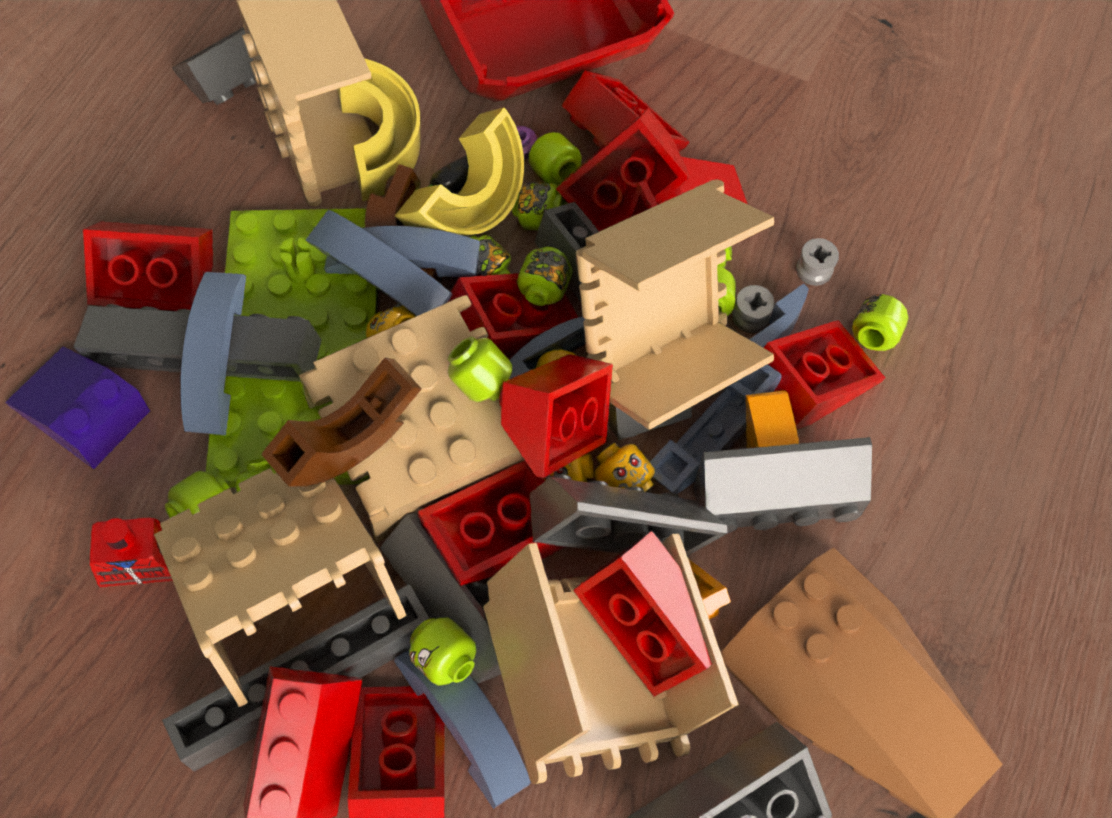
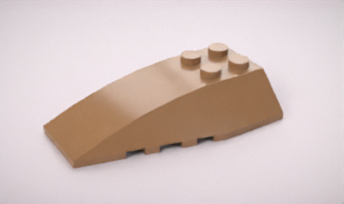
(861, 686)

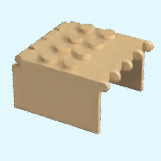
(300, 61)
(655, 303)
(444, 435)
(260, 553)
(573, 685)

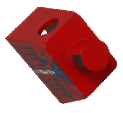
(127, 552)

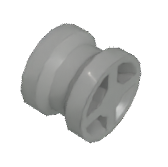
(809, 267)
(748, 317)

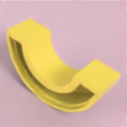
(395, 109)
(491, 184)

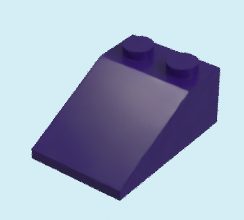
(80, 405)

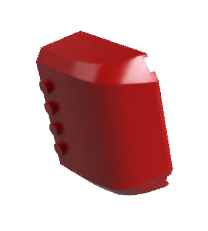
(529, 44)

